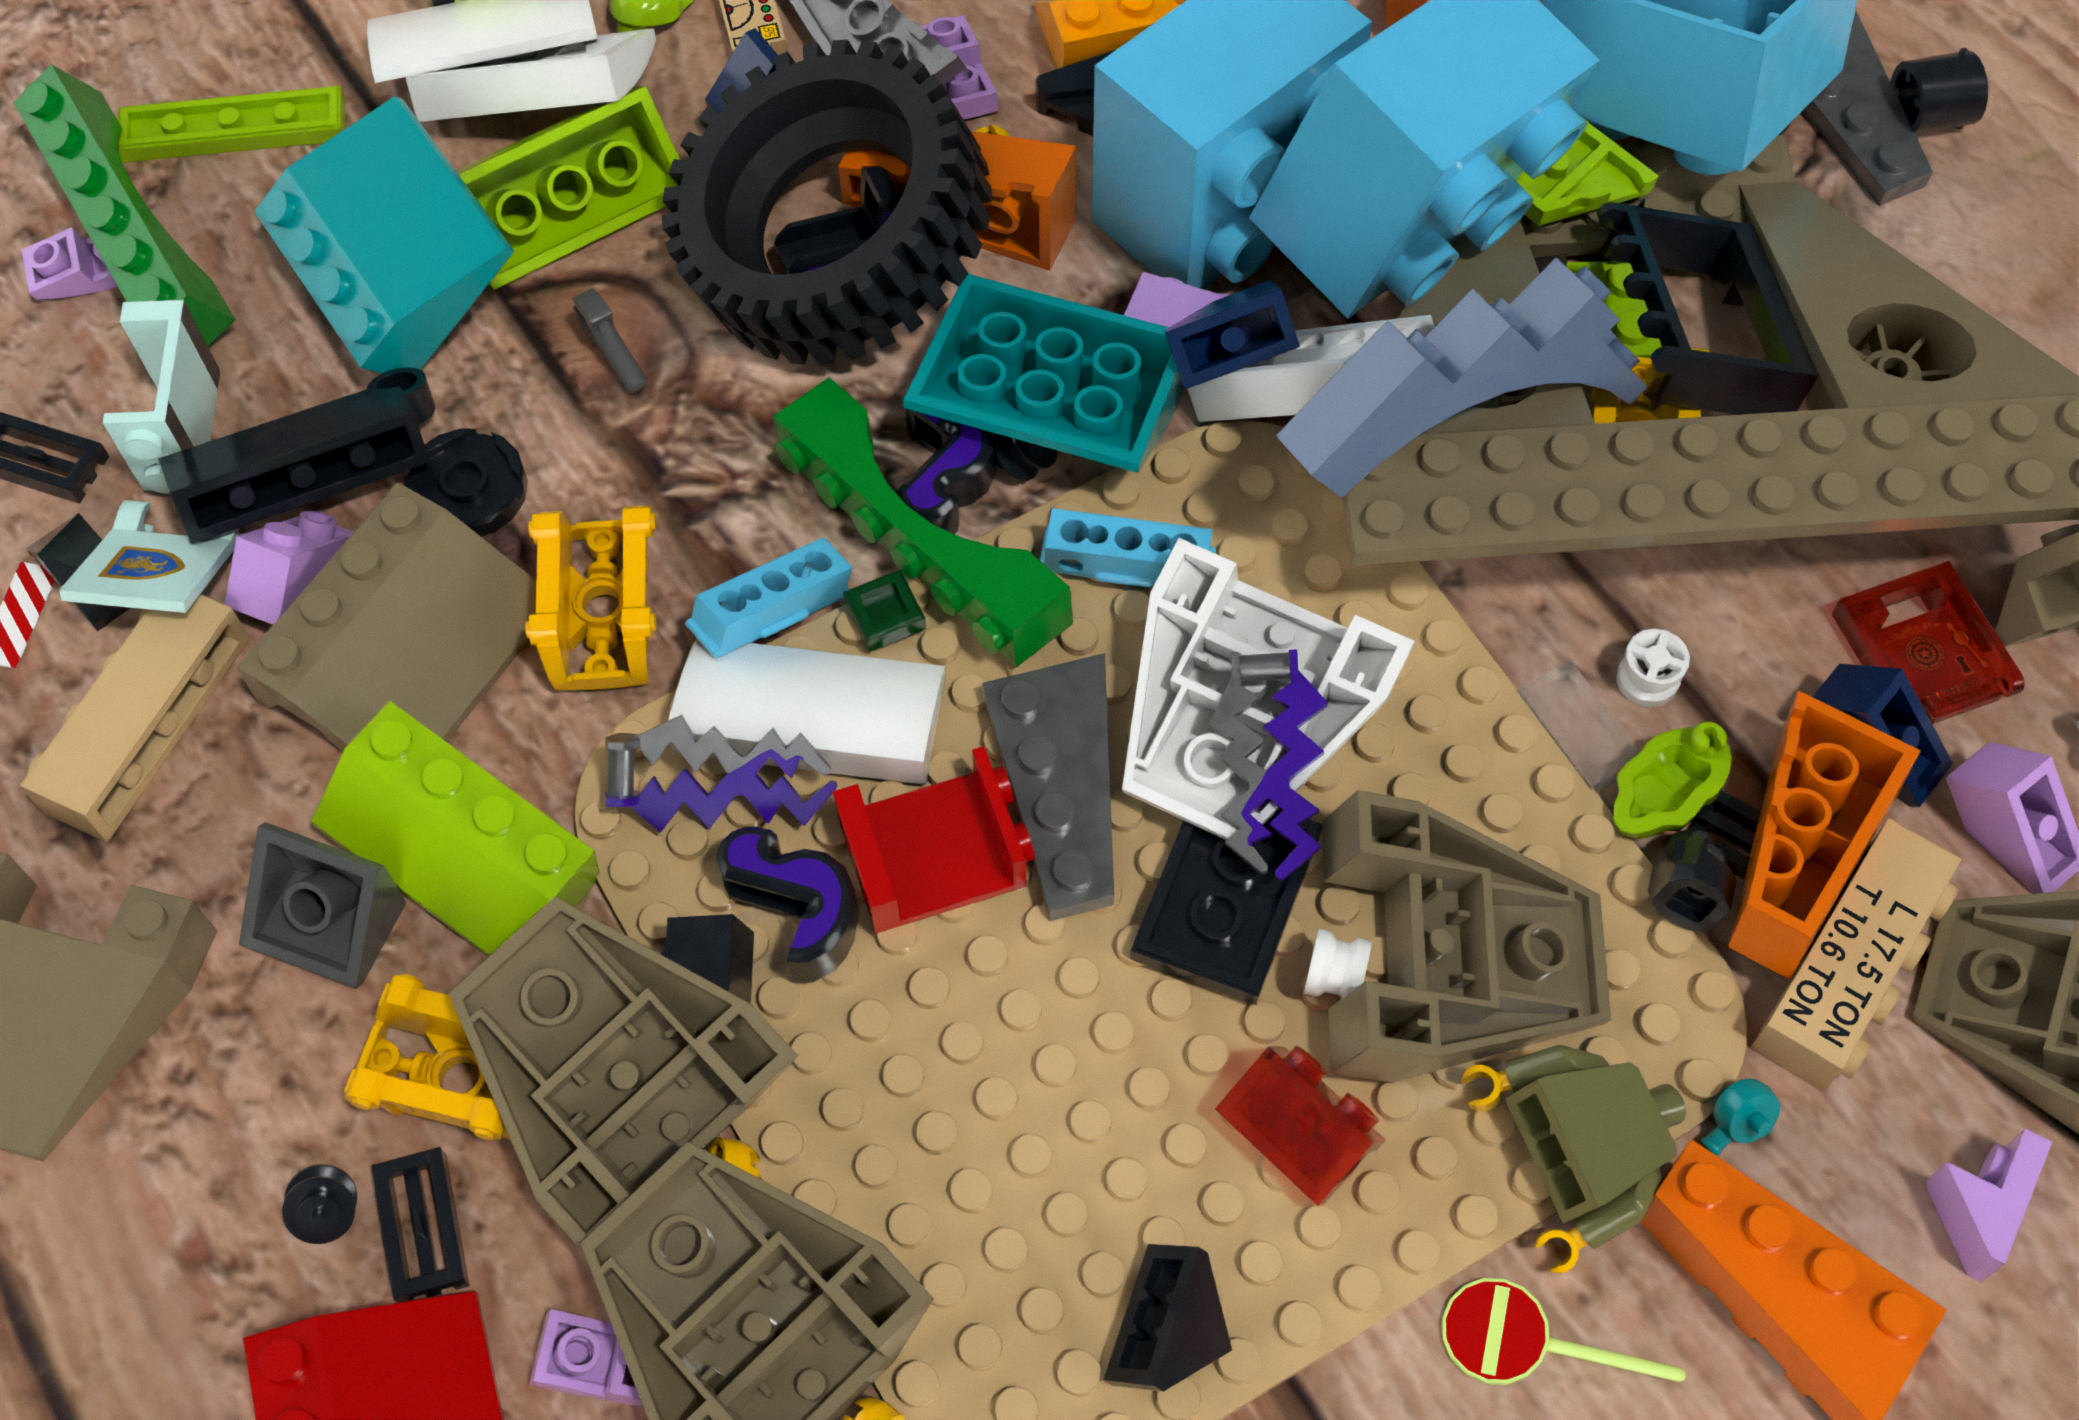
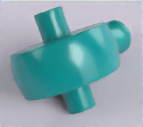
(1742, 1114)

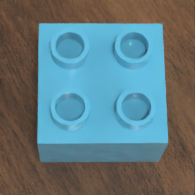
(1705, 72)
(1199, 122)
(1424, 145)

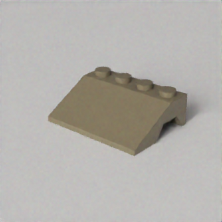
(398, 615)

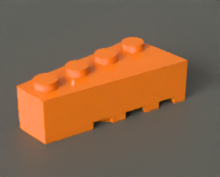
(1030, 193)
(1817, 818)
(1806, 1295)

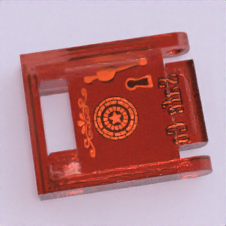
(1945, 653)

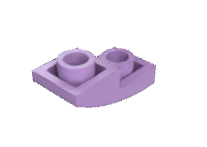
(972, 88)
(65, 267)
(582, 1359)

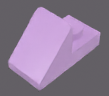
(1988, 1209)

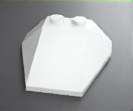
(1191, 629)

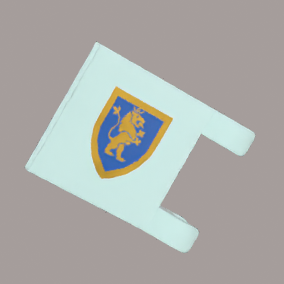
(145, 567)

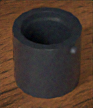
(1942, 90)

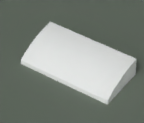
(472, 33)
(535, 80)
(1292, 378)
(855, 710)

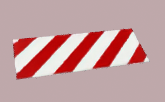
(22, 610)

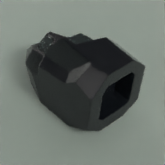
(1692, 881)

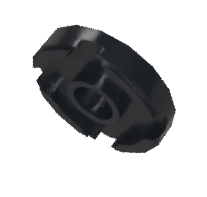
(472, 478)

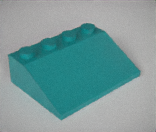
(385, 237)
(1049, 373)

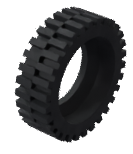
(776, 134)

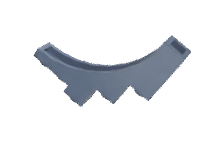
(1478, 351)

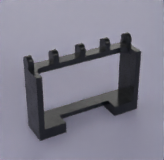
(1741, 277)

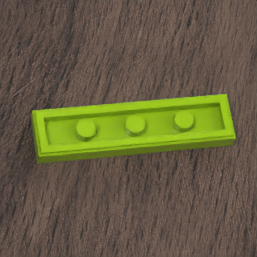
(231, 123)

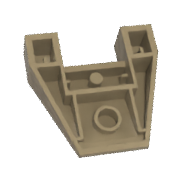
(1476, 942)
(2008, 993)
(83, 1007)

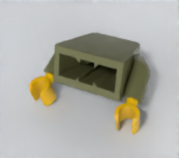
(1590, 1136)

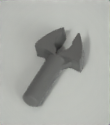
(599, 328)

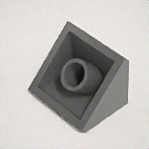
(318, 906)

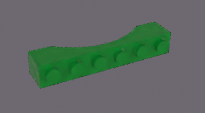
(81, 147)
(999, 591)

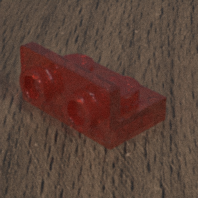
(1301, 1121)

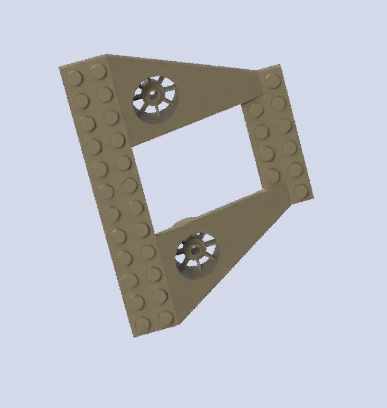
(1925, 433)

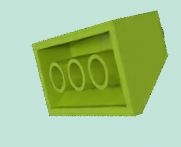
(574, 181)
(450, 831)

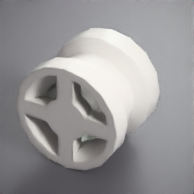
(1663, 656)
(1336, 965)

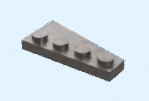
(878, 23)
(1868, 125)
(1057, 763)

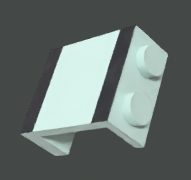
(186, 392)

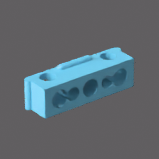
(1113, 546)
(769, 597)

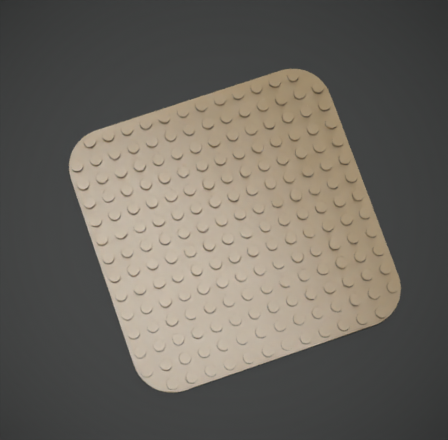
(1045, 1107)

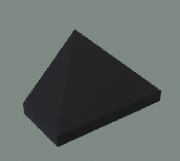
(62, 554)
(1170, 1321)

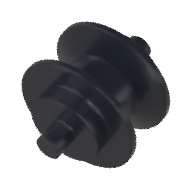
(1022, 458)
(319, 1204)

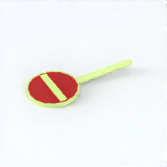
(1501, 1336)

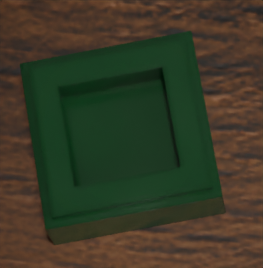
(884, 610)

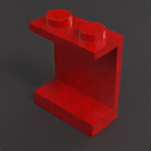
(935, 845)

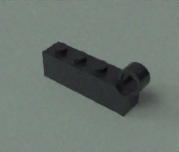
(301, 456)

